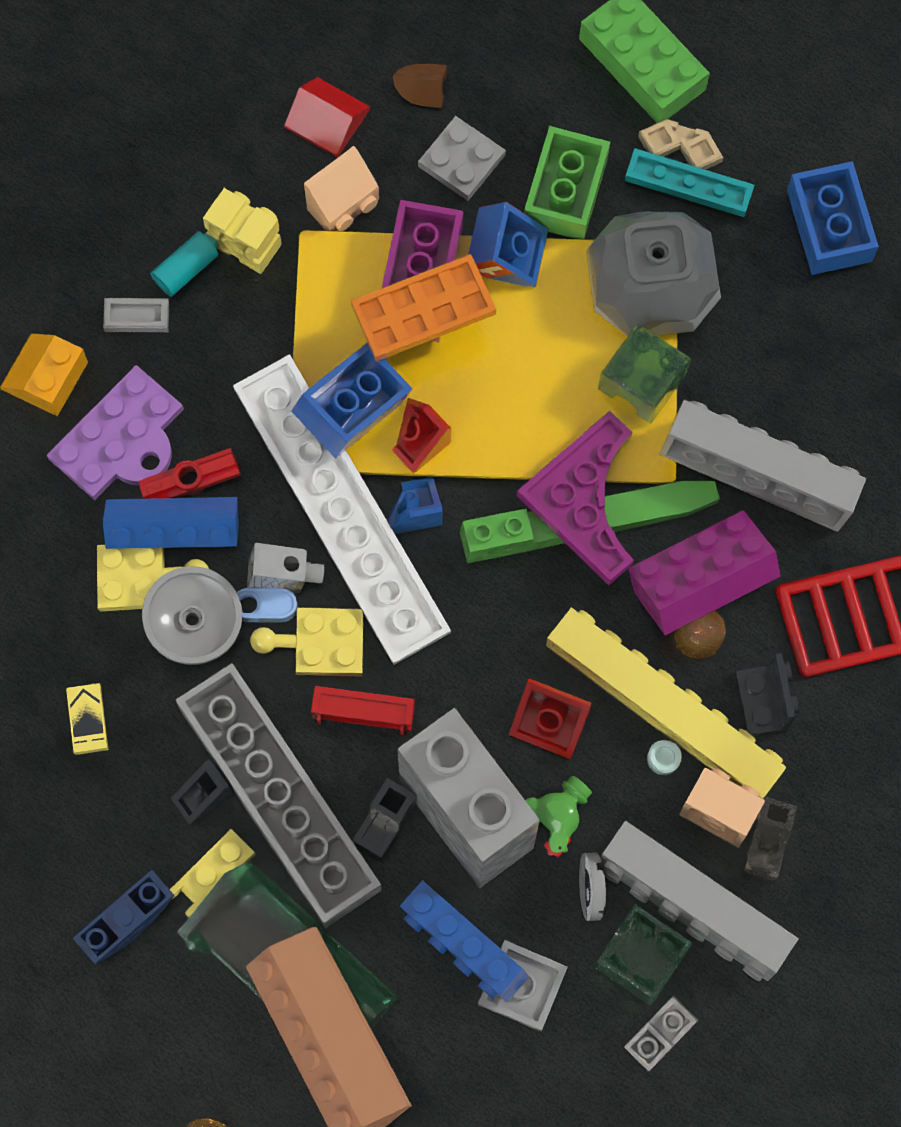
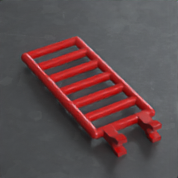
(846, 578)

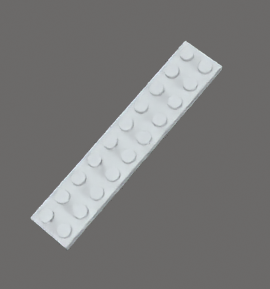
(343, 516)

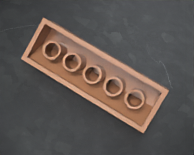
(327, 1033)

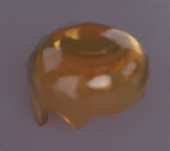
(702, 636)

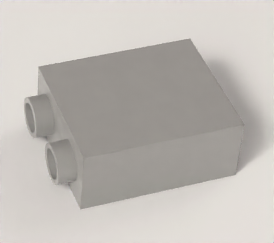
(467, 797)

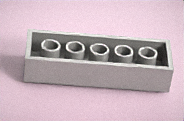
(763, 465)
(696, 902)

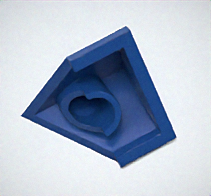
(416, 507)

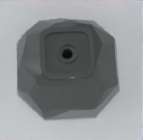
(655, 293)

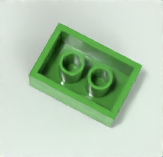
(567, 182)

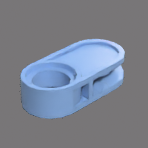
(272, 604)

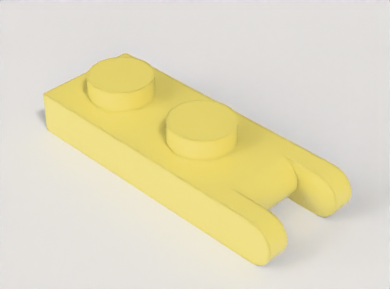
(203, 876)

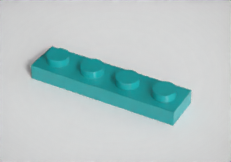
(689, 182)

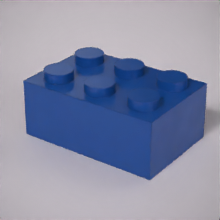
(832, 218)
(351, 400)

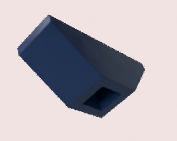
(124, 918)

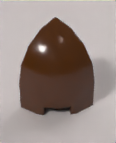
(421, 84)

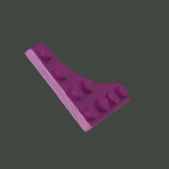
(572, 497)

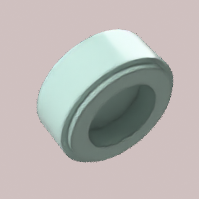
(664, 757)

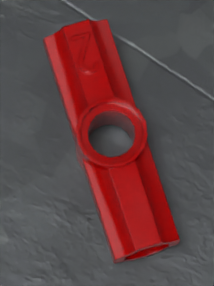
(210, 471)

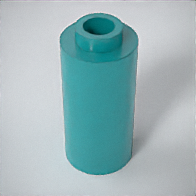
(185, 263)

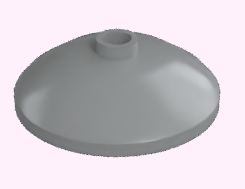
(197, 594)

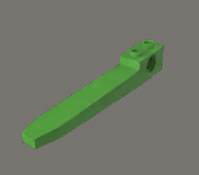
(525, 531)

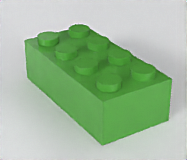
(644, 57)

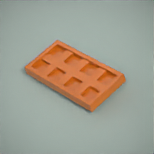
(423, 307)

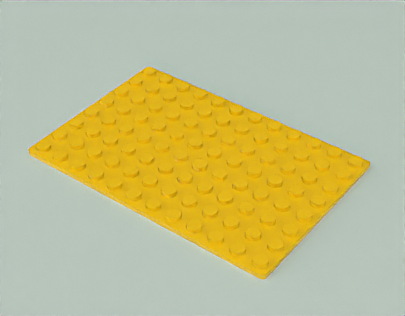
(505, 385)

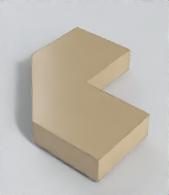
(694, 144)

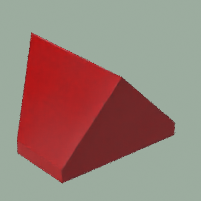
(421, 435)

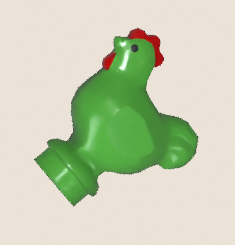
(560, 813)

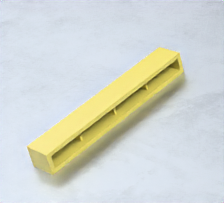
(663, 703)

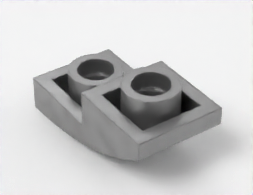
(661, 1033)

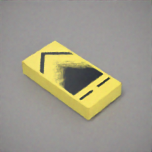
(87, 719)

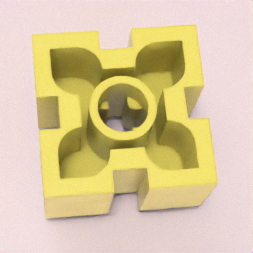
(243, 230)

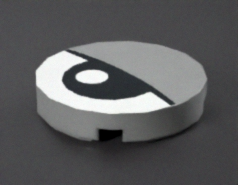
(591, 887)

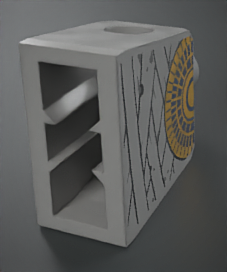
(270, 566)

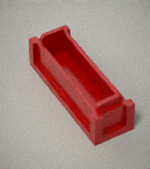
(363, 708)

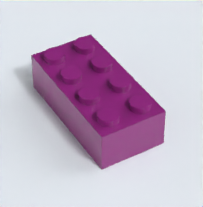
(422, 241)
(704, 572)

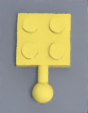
(128, 575)
(325, 643)

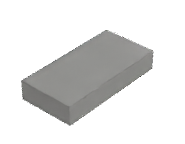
(136, 314)

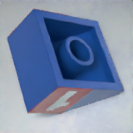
(507, 244)

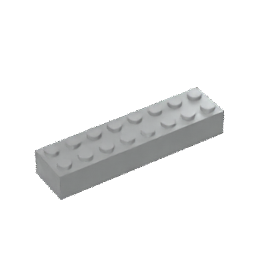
(279, 795)

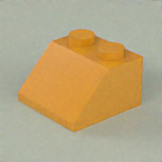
(45, 372)

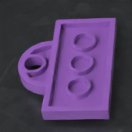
(119, 436)

